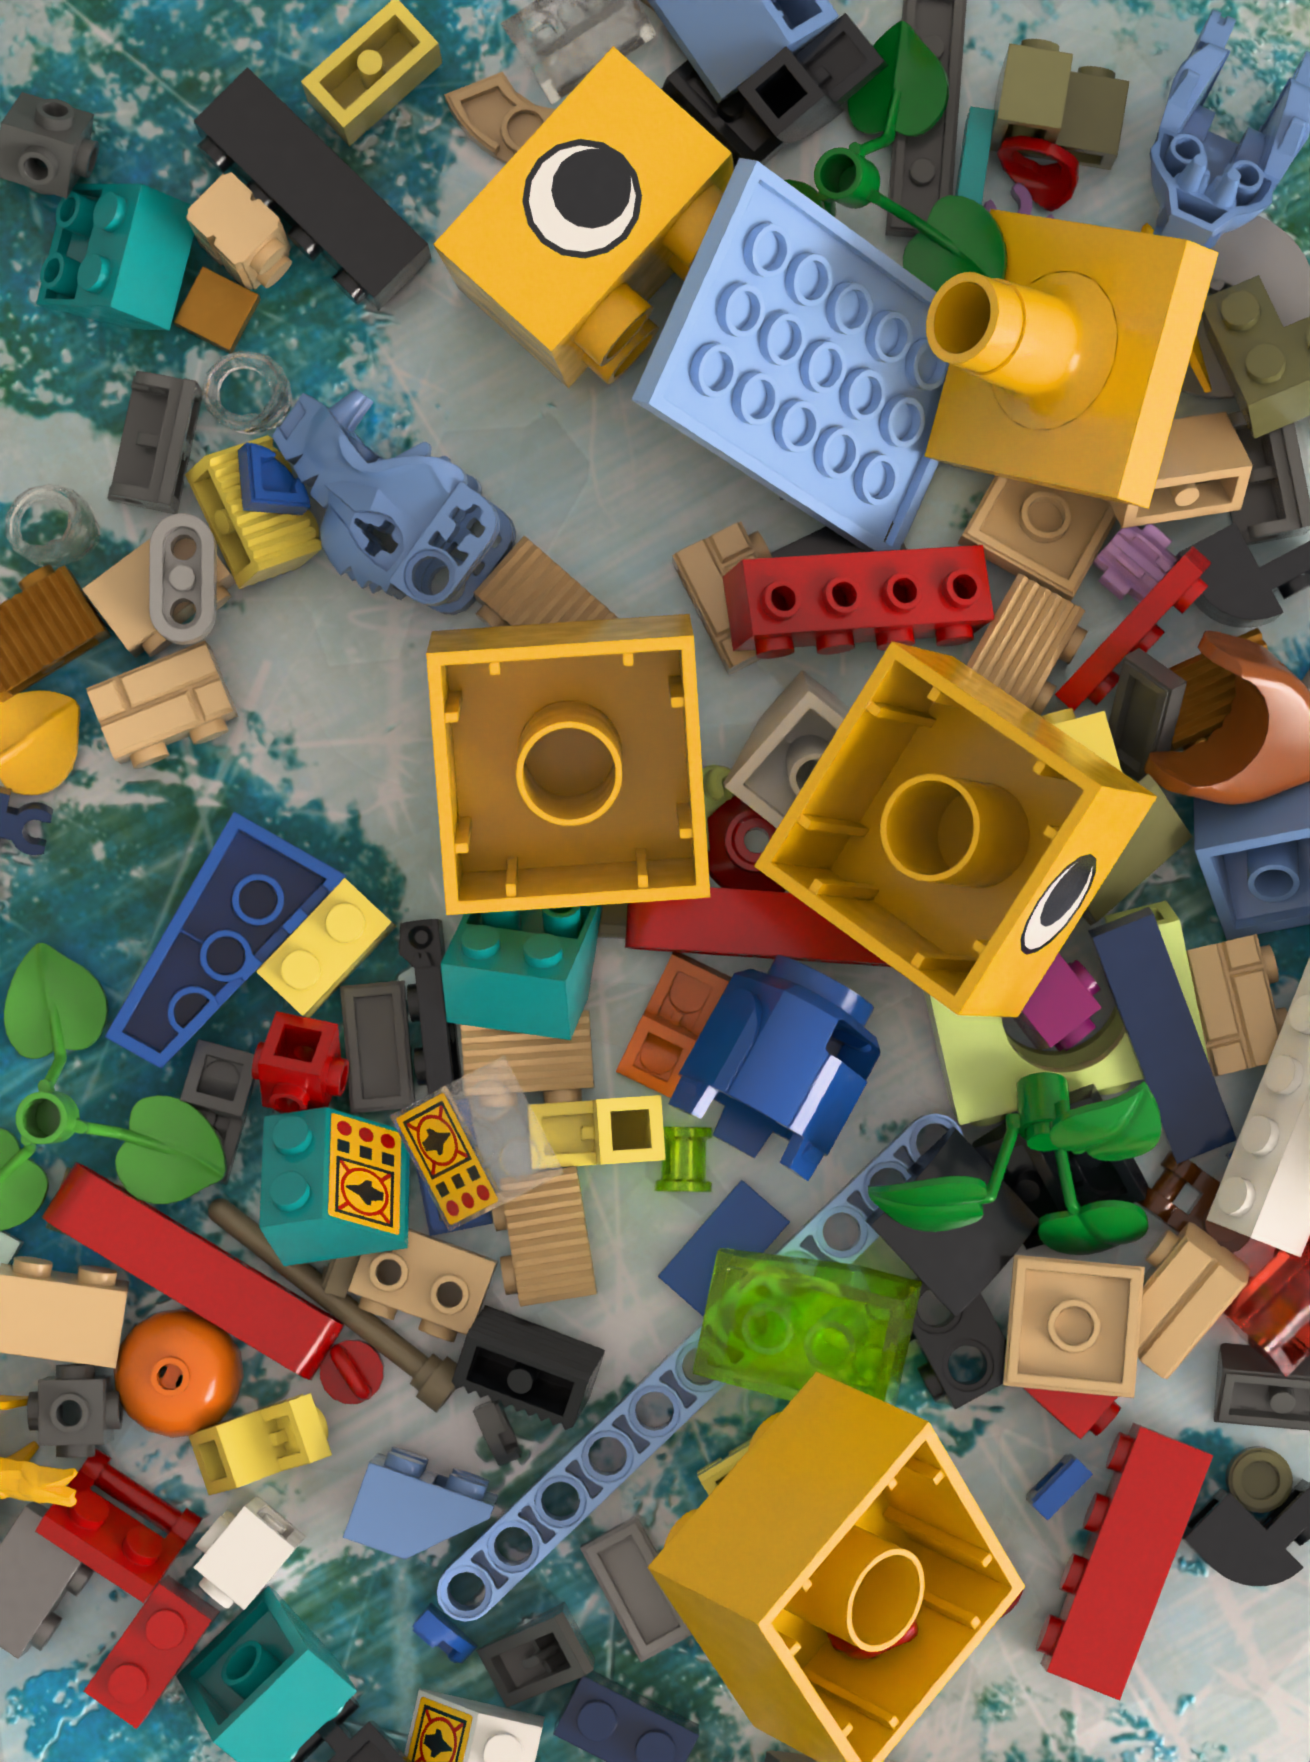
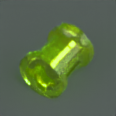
(685, 1160)

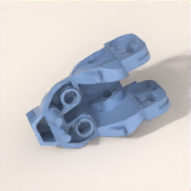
(1206, 180)
(412, 497)

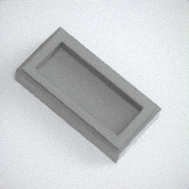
(642, 1608)

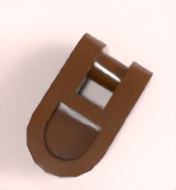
(1168, 1186)

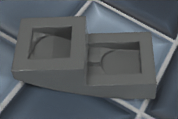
(221, 1089)

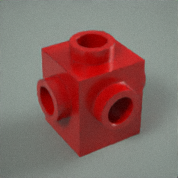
(299, 1064)

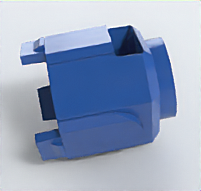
(782, 1060)

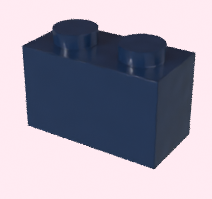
(623, 1724)

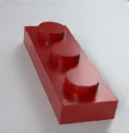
(1138, 630)

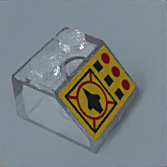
(477, 1143)

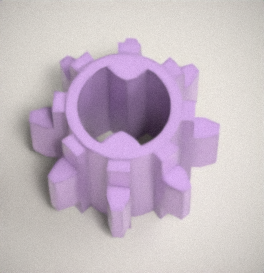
(1135, 561)

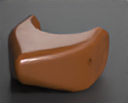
(1261, 740)

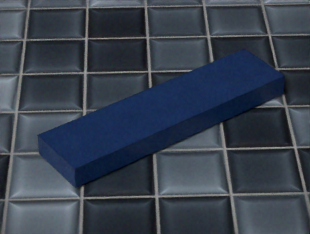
(1162, 1034)

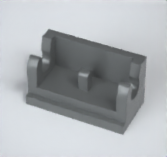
(156, 442)
(1277, 489)

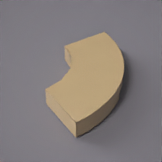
(496, 115)

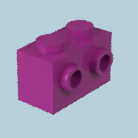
(1060, 1007)

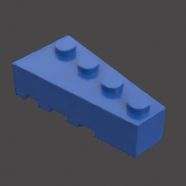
(227, 925)

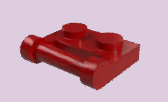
(111, 1538)

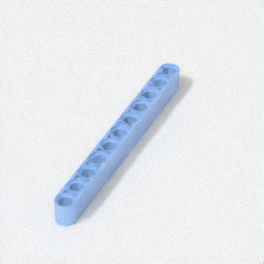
(667, 1378)

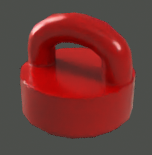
(352, 1371)

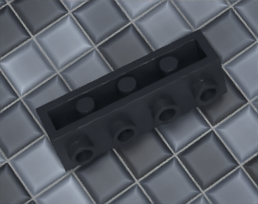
(312, 190)

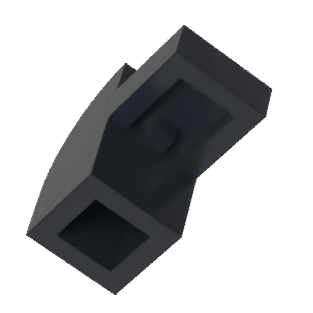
(807, 88)
(1239, 589)
(1249, 1549)

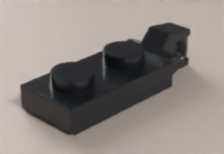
(439, 1058)

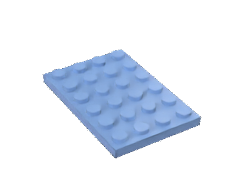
(803, 361)

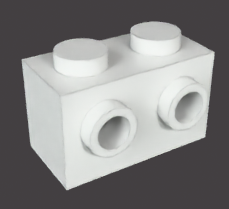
(245, 1552)

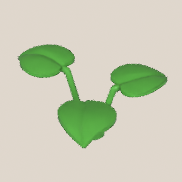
(169, 1142)

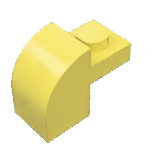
(604, 1130)
(261, 1443)

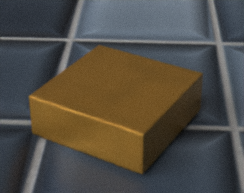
(217, 310)

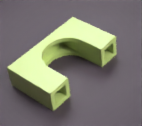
(986, 1063)

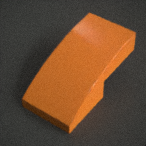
(672, 1023)

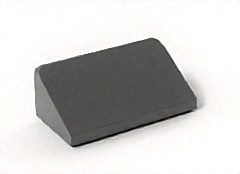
(1257, 1393)

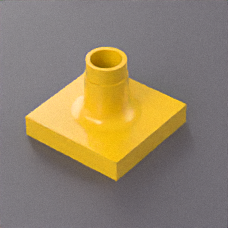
(1069, 358)

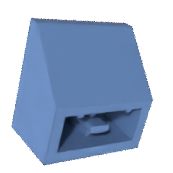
(737, 37)
(412, 1508)

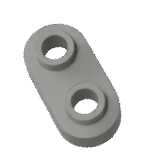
(182, 580)

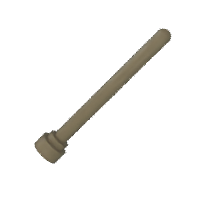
(430, 1375)

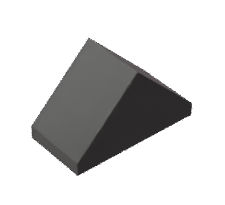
(537, 1656)

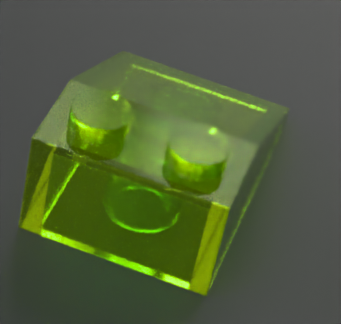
(786, 1317)

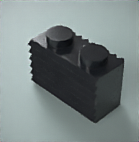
(528, 1367)

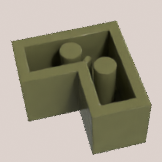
(1050, 102)
(1259, 356)

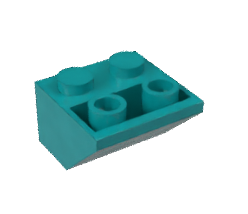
(117, 255)
(521, 969)

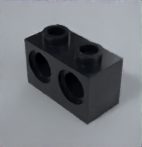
(972, 1327)

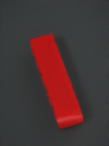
(742, 926)
(193, 1271)

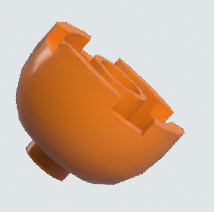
(187, 1348)

